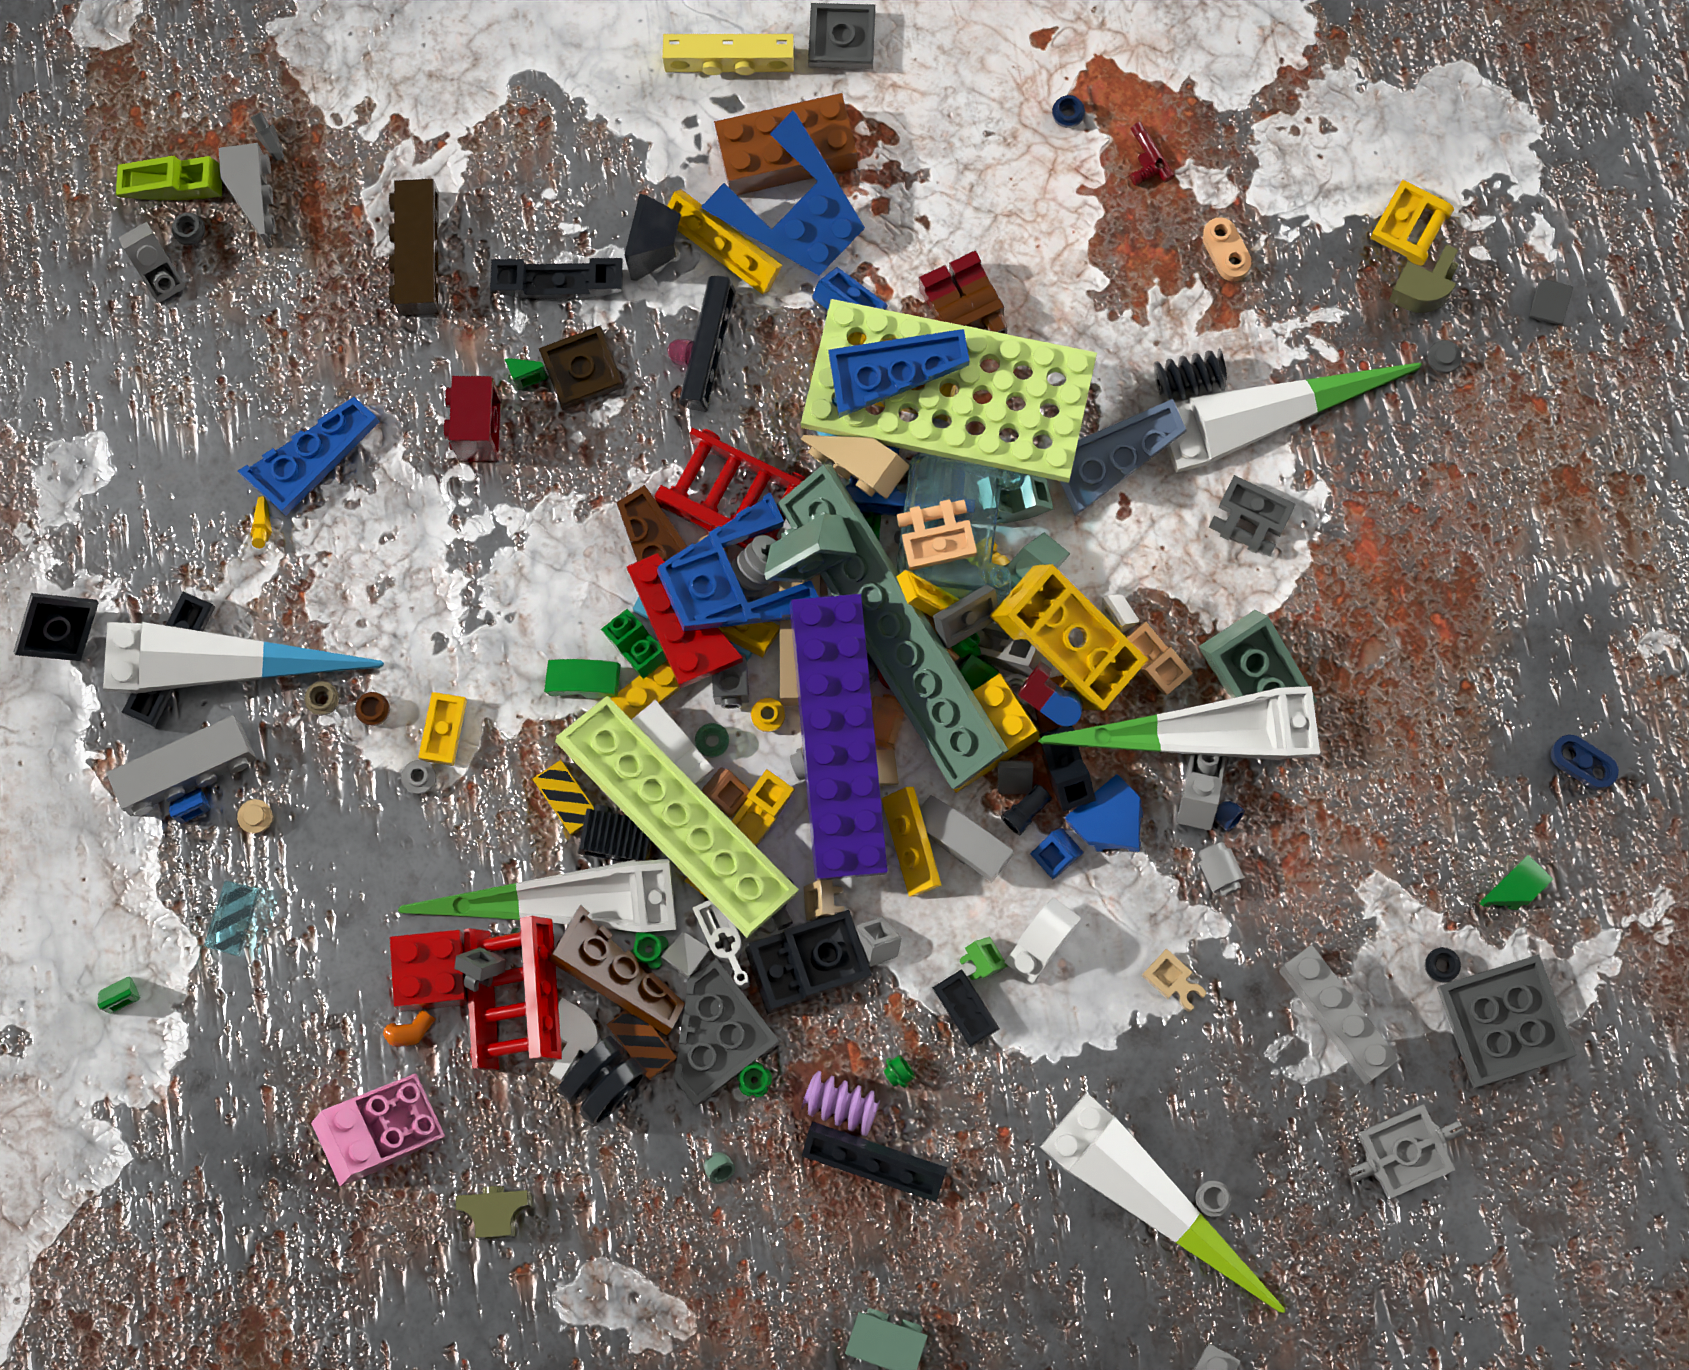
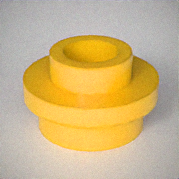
(772, 724)

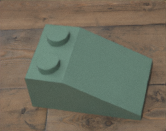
(1251, 657)

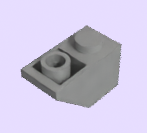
(151, 262)

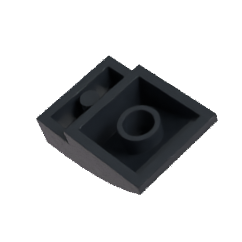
(807, 961)

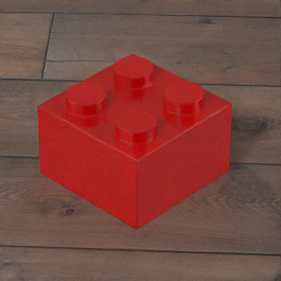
(426, 971)

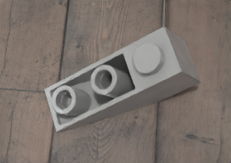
(244, 175)
(1201, 791)

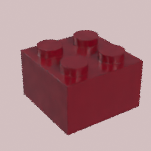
(474, 418)

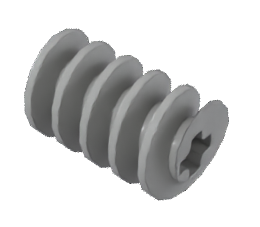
(750, 567)

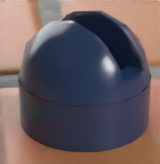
(1228, 815)

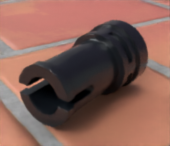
(1020, 815)

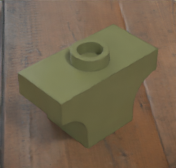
(494, 1211)

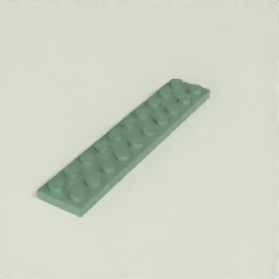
(901, 638)

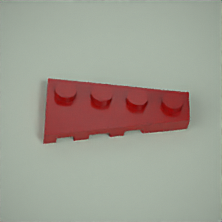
(689, 653)

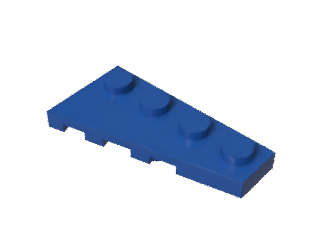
(299, 465)

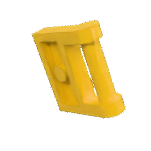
(1402, 217)

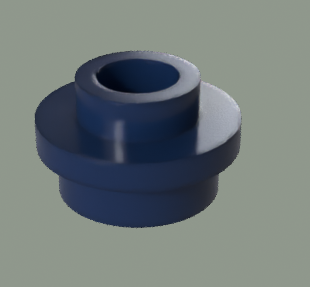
(1072, 103)

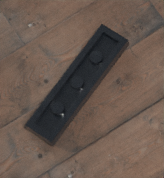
(874, 1161)

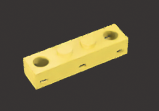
(745, 56)

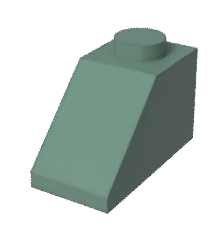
(1039, 551)

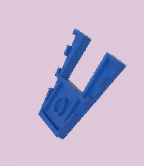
(817, 225)
(705, 586)

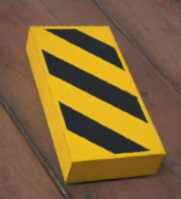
(563, 796)

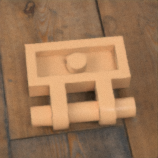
(937, 544)

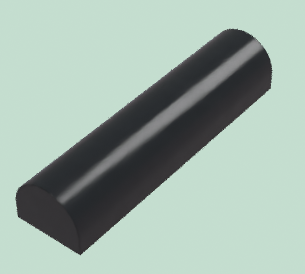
(708, 344)
(189, 614)

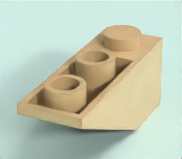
(863, 458)

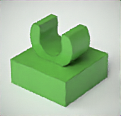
(985, 957)

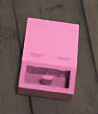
(377, 1129)

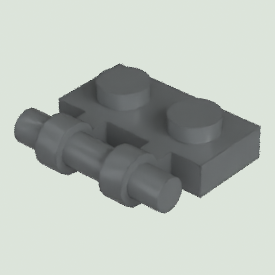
(1256, 507)

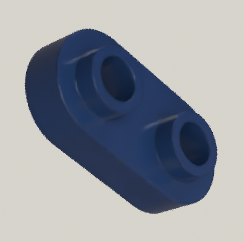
(1584, 761)

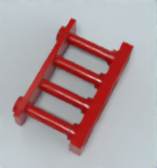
(706, 513)
(540, 996)

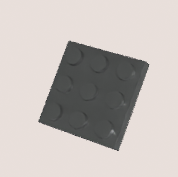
(1506, 1021)

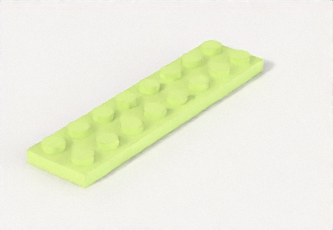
(677, 816)

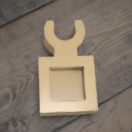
(1170, 976)

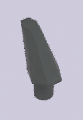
(267, 136)

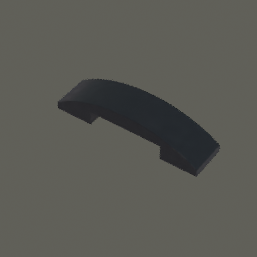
(556, 281)

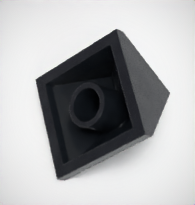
(651, 237)
(55, 627)

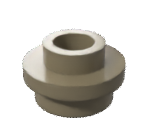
(315, 691)

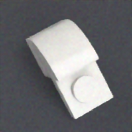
(1042, 939)
(578, 1032)

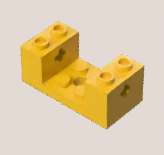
(1045, 611)

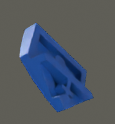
(1110, 820)

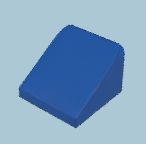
(189, 806)
(1056, 852)

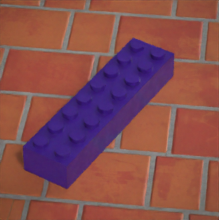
(838, 737)

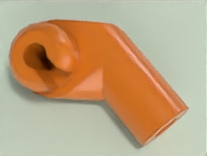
(408, 1034)

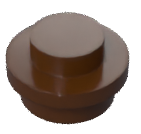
(372, 709)

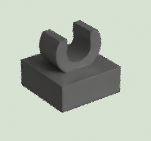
(479, 967)

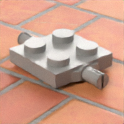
(1406, 1151)

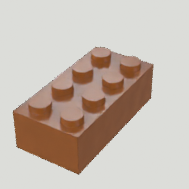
(759, 162)

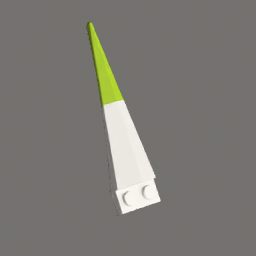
(1111, 1161)

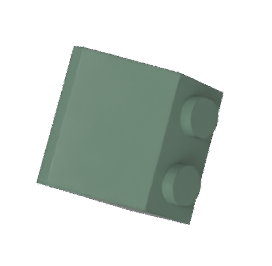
(809, 549)

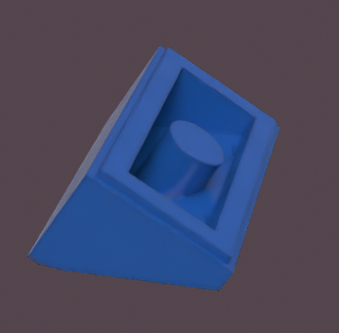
(842, 287)

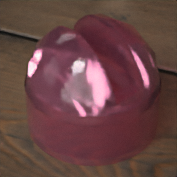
(679, 351)

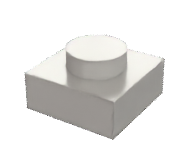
(1216, 1359)

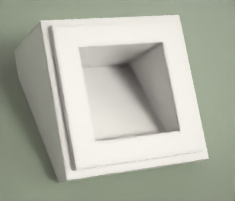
(1119, 612)

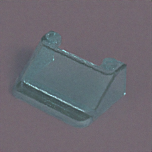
(940, 479)

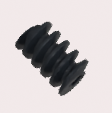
(1191, 375)

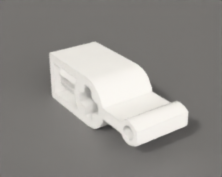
(673, 742)
(714, 935)

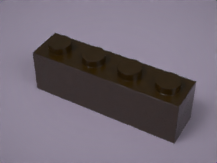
(415, 247)

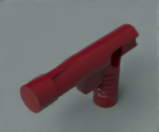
(1149, 158)

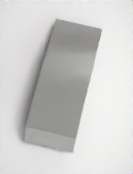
(964, 839)

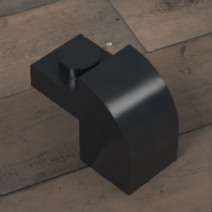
(1067, 772)

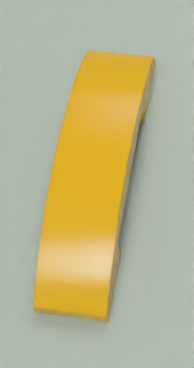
(760, 809)

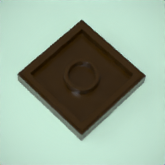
(581, 367)

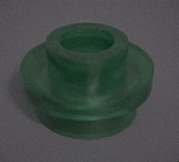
(706, 731)

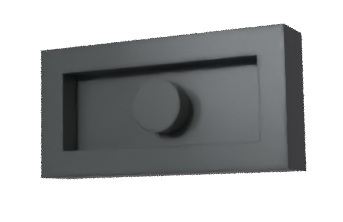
(966, 616)

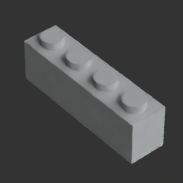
(181, 766)
(1338, 1014)

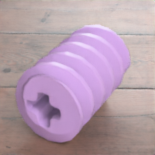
(841, 1103)

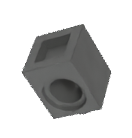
(735, 697)

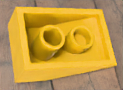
(1007, 717)

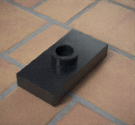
(965, 1008)

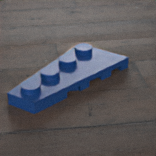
(887, 368)

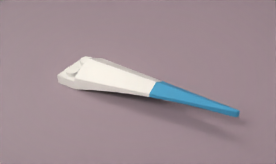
(168, 657)

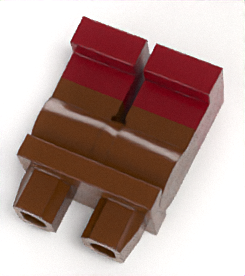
(978, 303)

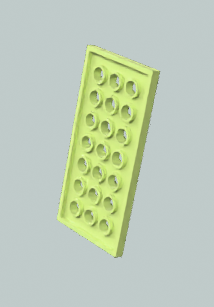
(955, 441)

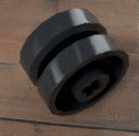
(601, 1081)

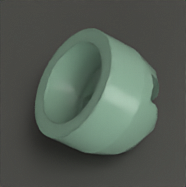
(719, 1167)

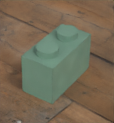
(885, 1342)

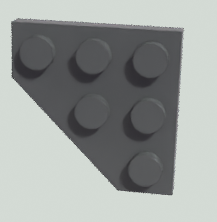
(717, 1034)

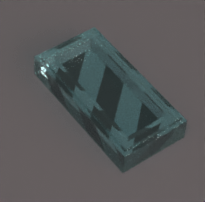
(232, 918)

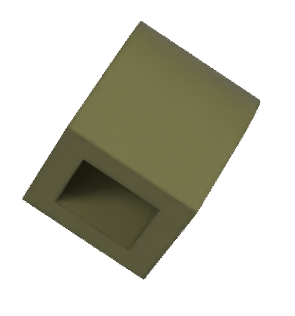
(1426, 290)

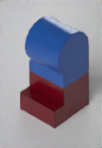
(1050, 699)

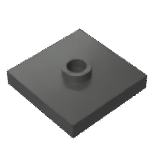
(841, 35)

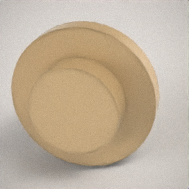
(254, 816)

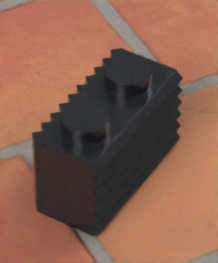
(612, 836)

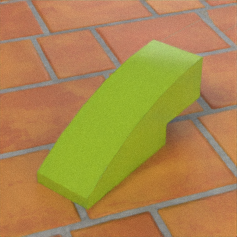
(169, 179)

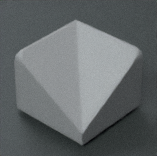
(878, 940)
(686, 955)

